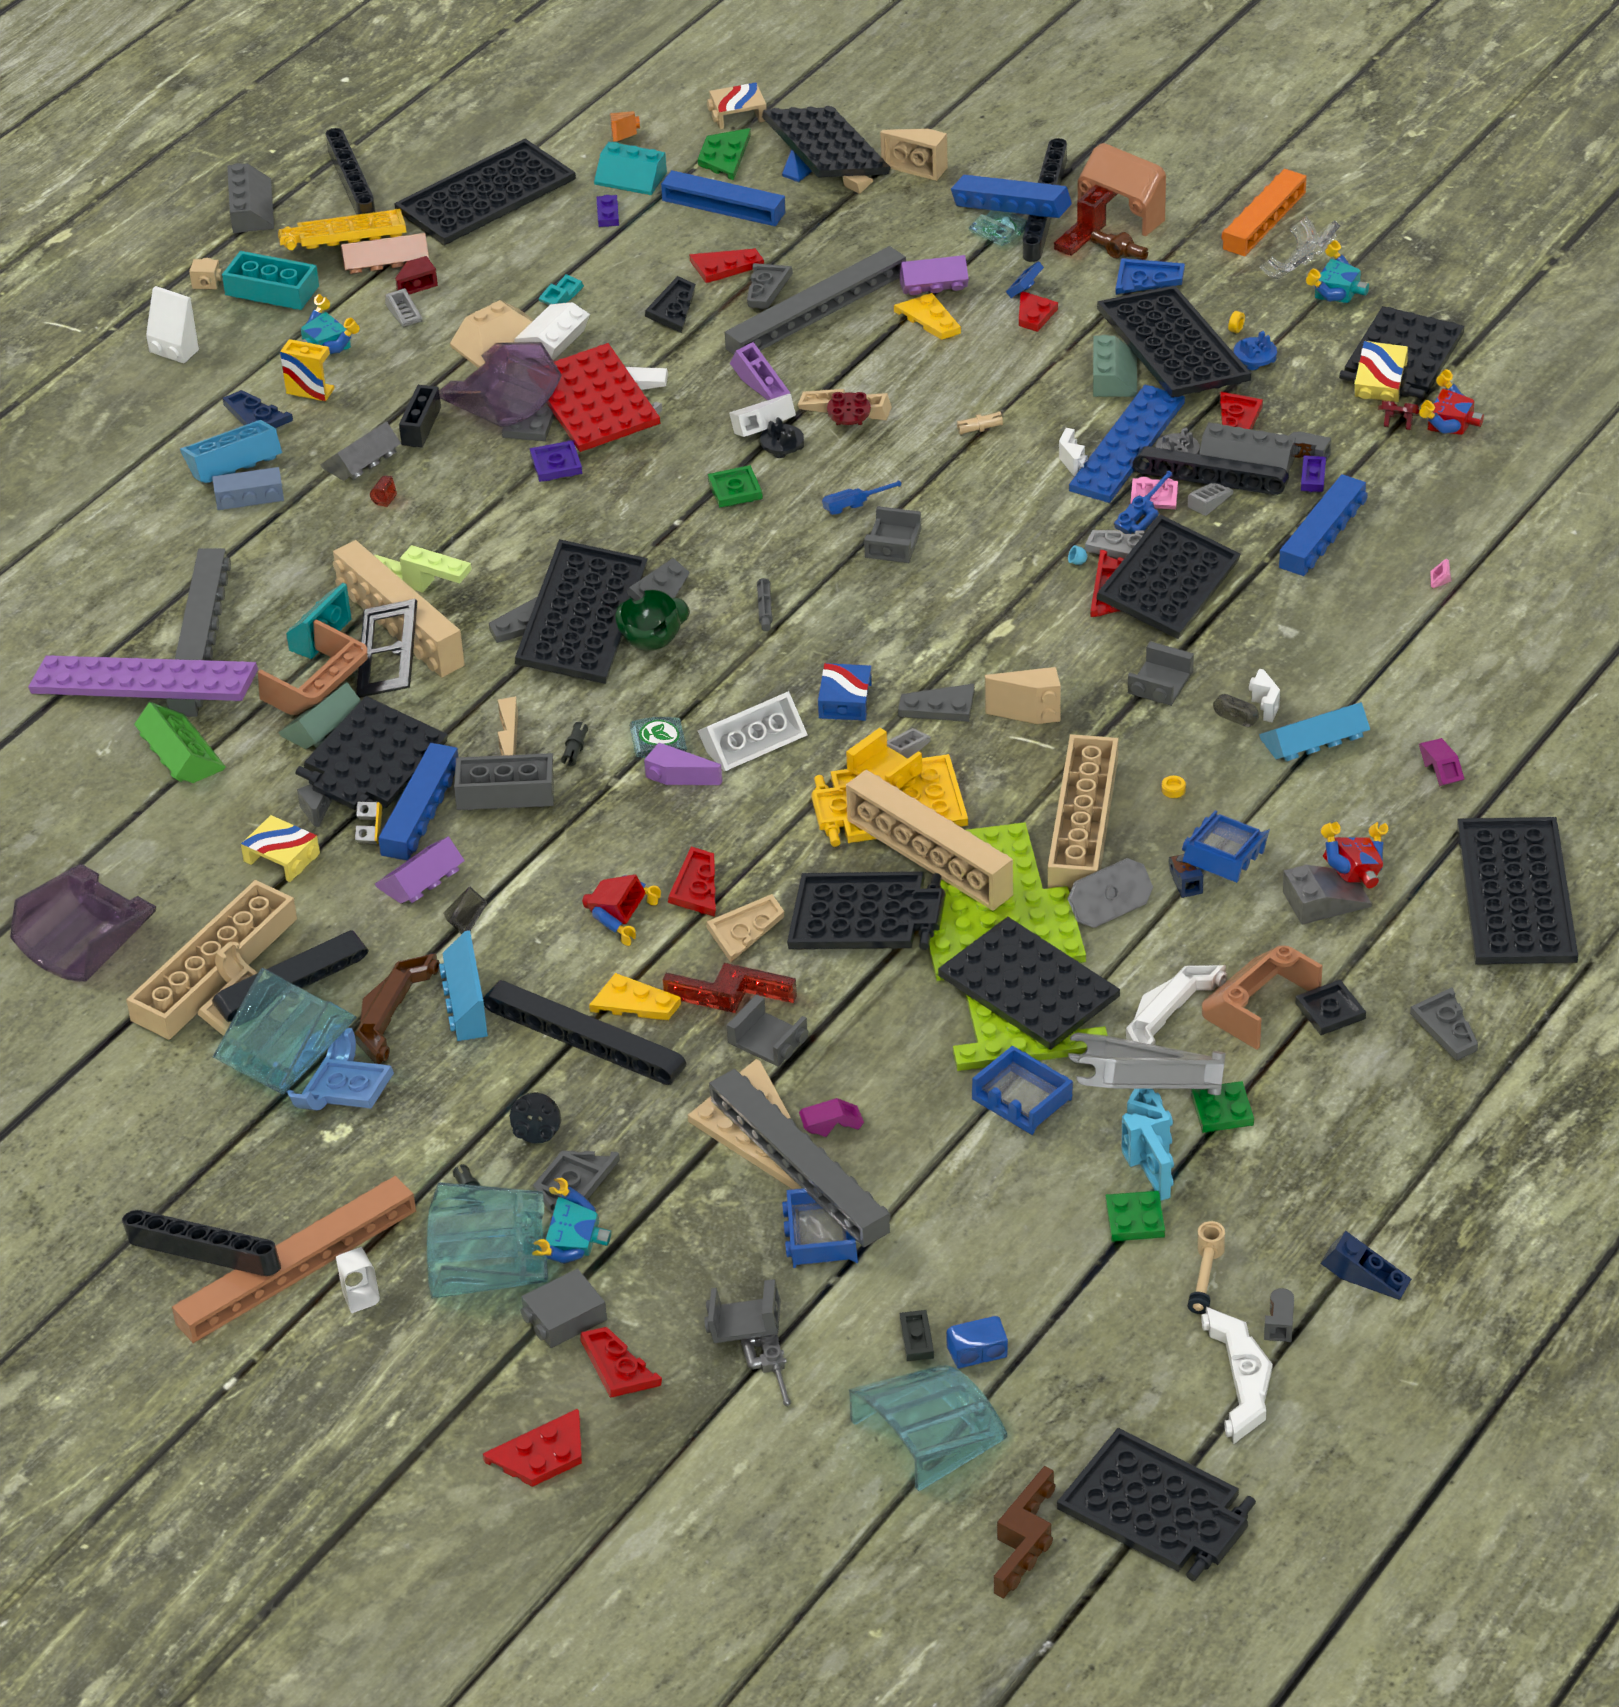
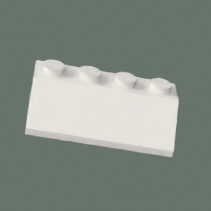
(753, 732)

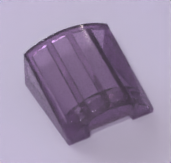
(508, 385)
(75, 923)

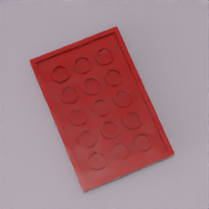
(599, 399)

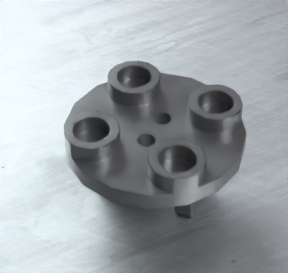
(1179, 442)

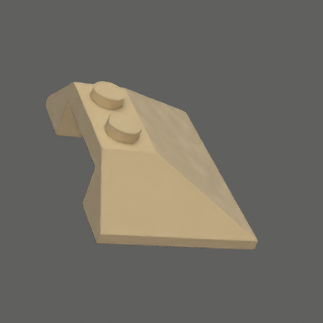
(488, 326)

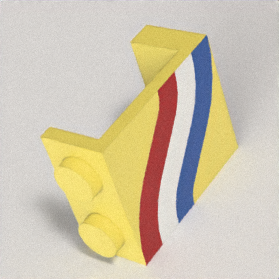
(1380, 371)
(281, 844)

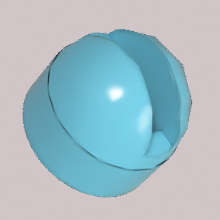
(1077, 555)

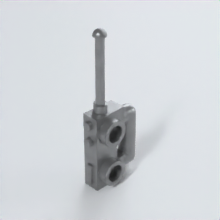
(769, 1361)

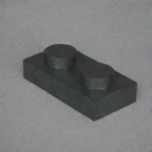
(916, 1335)

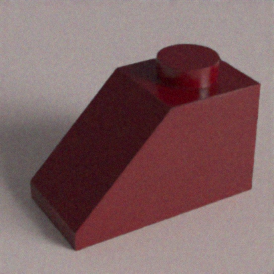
(417, 276)

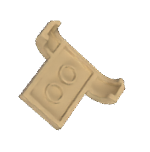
(233, 970)

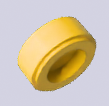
(1236, 322)
(1173, 786)

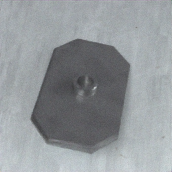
(1110, 892)

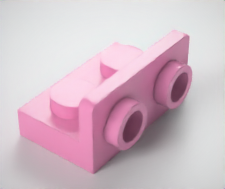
(1163, 498)

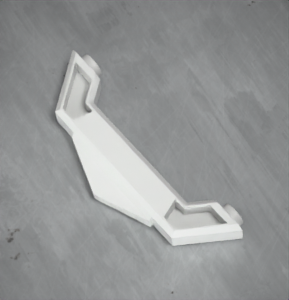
(1163, 1000)
(1249, 1369)

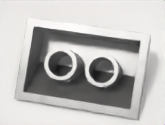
(363, 453)

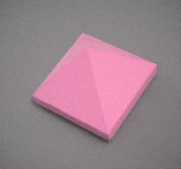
(1441, 574)

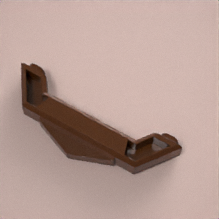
(384, 999)

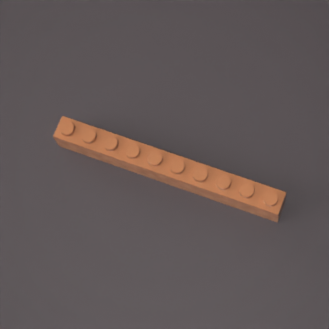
(298, 1256)

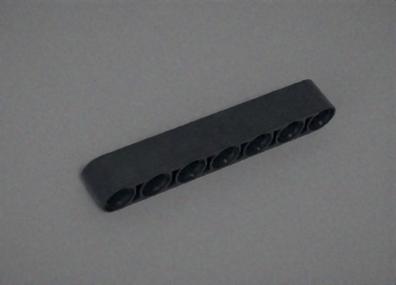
(349, 171)
(1220, 466)
(299, 970)
(201, 1242)

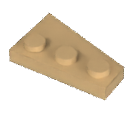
(745, 925)

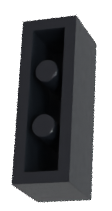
(420, 416)

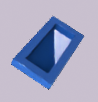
(795, 168)

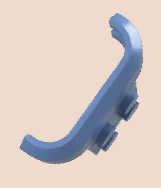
(343, 1080)

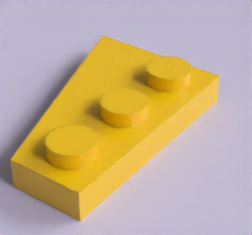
(930, 314)
(631, 996)

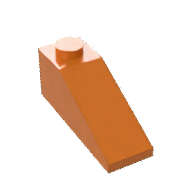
(624, 125)

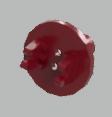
(848, 408)
(1390, 408)

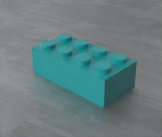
(270, 280)

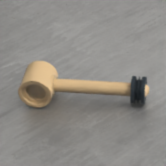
(1210, 1246)

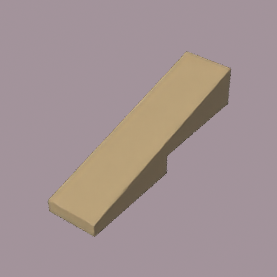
(819, 400)
(509, 719)

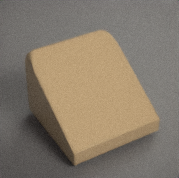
(857, 183)

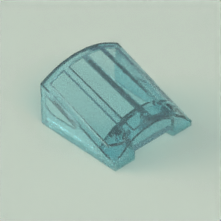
(280, 1032)
(483, 1239)
(935, 1415)

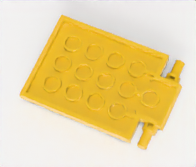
(343, 228)
(933, 787)

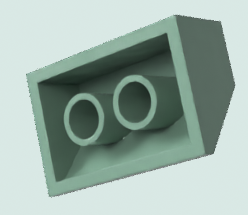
(1113, 368)
(322, 718)

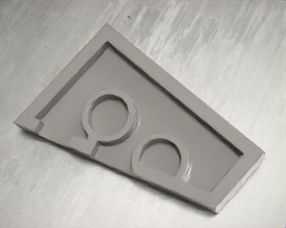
(1113, 542)

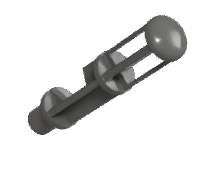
(764, 603)

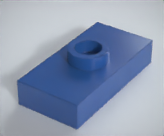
(1025, 280)

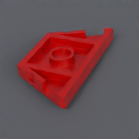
(1105, 569)
(541, 1451)

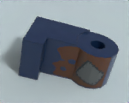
(1185, 873)

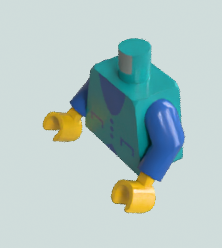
(1338, 279)
(327, 331)
(572, 1227)

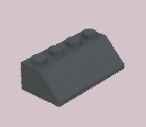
(249, 199)
(1248, 446)
(504, 781)

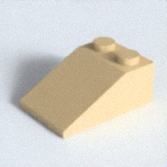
(915, 151)
(1024, 695)

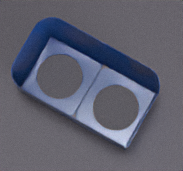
(977, 1341)

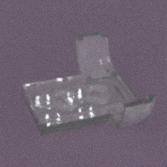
(1307, 245)

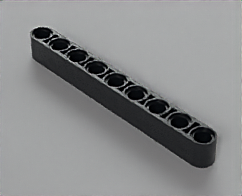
(1038, 226)
(584, 1032)

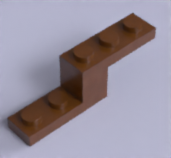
(1024, 1532)

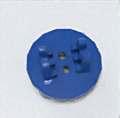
(1256, 351)

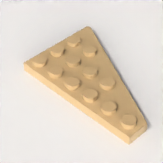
(717, 1125)

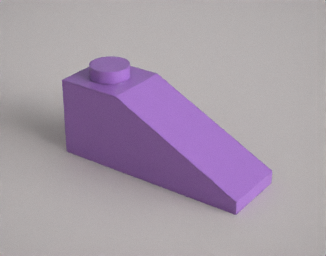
(757, 372)
(679, 767)

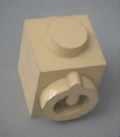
(205, 273)

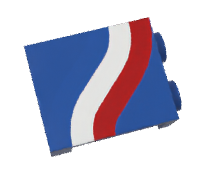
(844, 691)

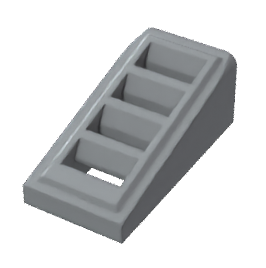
(401, 296)
(1208, 498)
(906, 746)

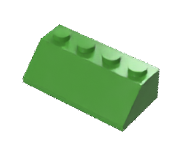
(178, 744)

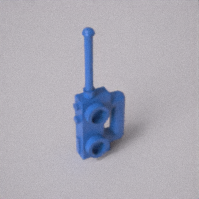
(854, 498)
(1140, 506)

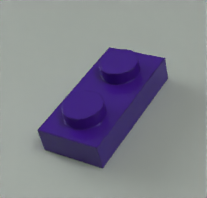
(607, 210)
(1313, 473)

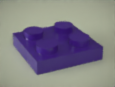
(556, 461)

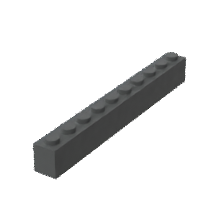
(816, 301)
(201, 616)
(800, 1157)

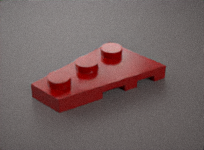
(724, 264)
(1239, 410)
(695, 883)
(616, 1365)

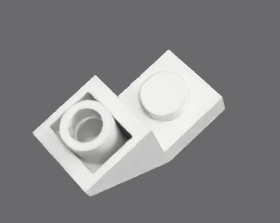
(1071, 453)
(1266, 693)

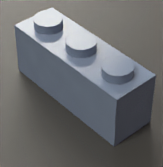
(248, 488)

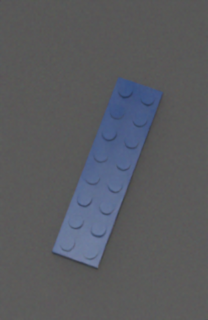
(1113, 458)

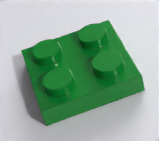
(735, 486)
(1224, 1110)
(1135, 1216)

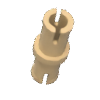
(980, 423)

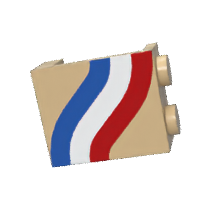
(736, 100)

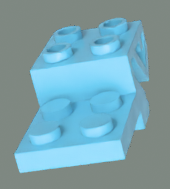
(1148, 1138)

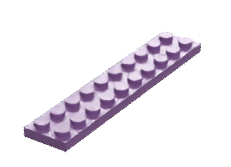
(143, 678)

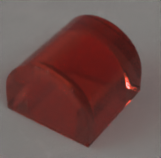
(383, 491)

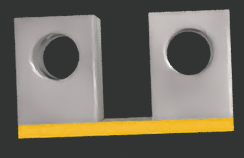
(373, 813)

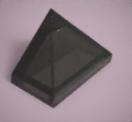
(465, 910)

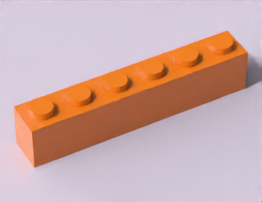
(1264, 212)

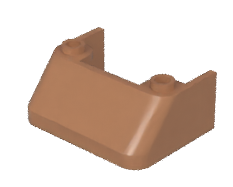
(1130, 177)
(345, 658)
(1227, 1003)

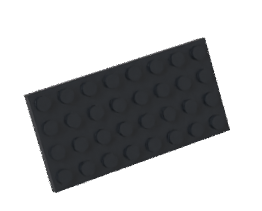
(485, 191)
(1174, 341)
(575, 611)
(1516, 891)

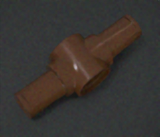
(1119, 245)

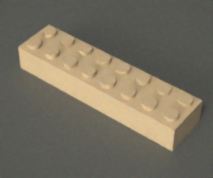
(374, 585)
(1083, 809)
(930, 839)
(191, 976)

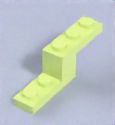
(420, 566)

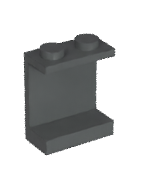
(1162, 674)
(765, 1034)
(744, 1318)

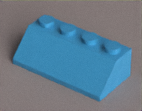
(232, 451)
(1316, 731)
(464, 989)

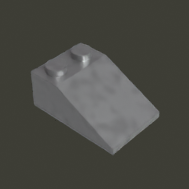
(1321, 893)

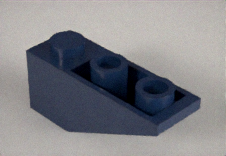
(1364, 1267)

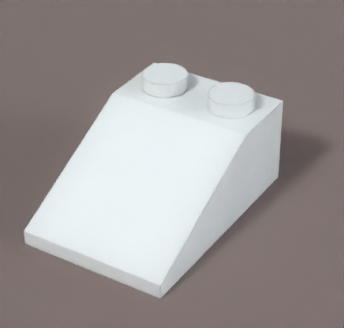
(171, 326)

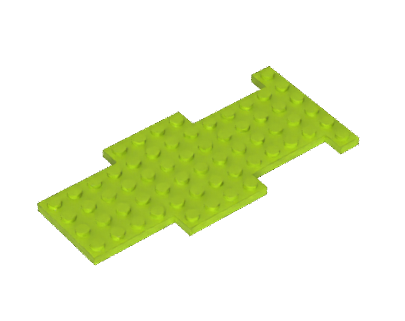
(1037, 909)

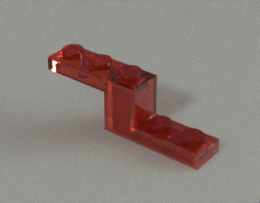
(1090, 217)
(731, 987)

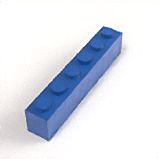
(1011, 196)
(723, 198)
(1322, 525)
(419, 802)

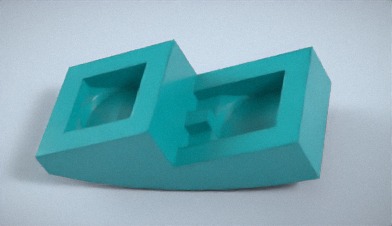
(562, 292)

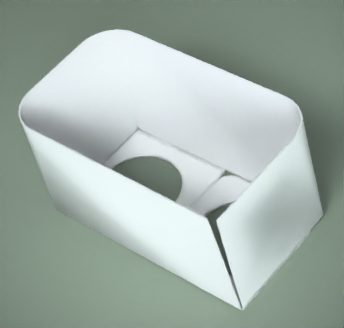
(366, 1292)

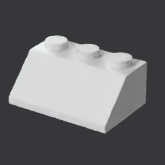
(556, 327)

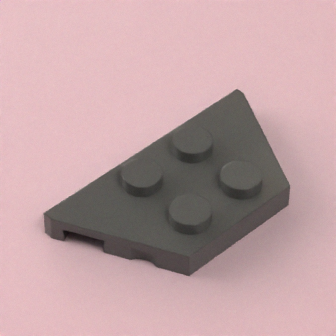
(580, 1170)

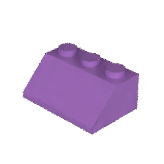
(934, 275)
(421, 871)

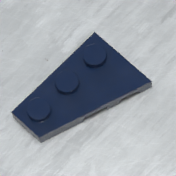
(250, 409)

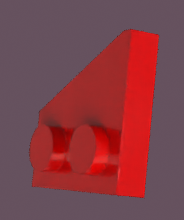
(1035, 311)

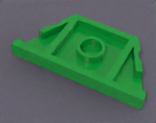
(724, 151)

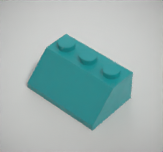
(630, 168)
(331, 609)

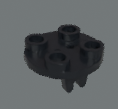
(781, 439)
(534, 1129)

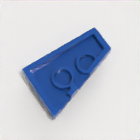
(1146, 275)

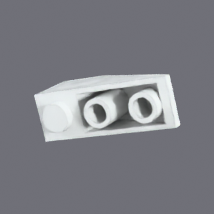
(756, 417)

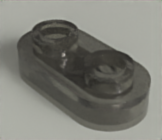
(1236, 710)

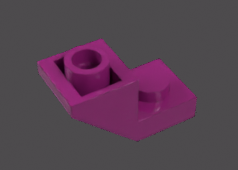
(1443, 759)
(825, 1115)

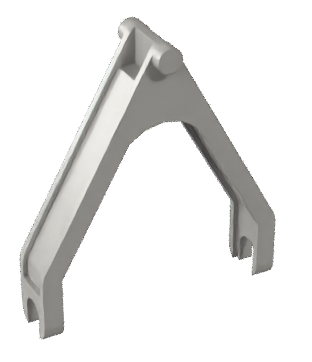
(1146, 1066)

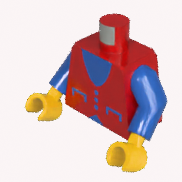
(1451, 410)
(1355, 857)
(617, 900)

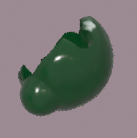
(651, 620)

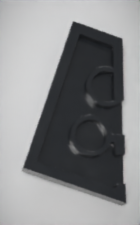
(672, 304)

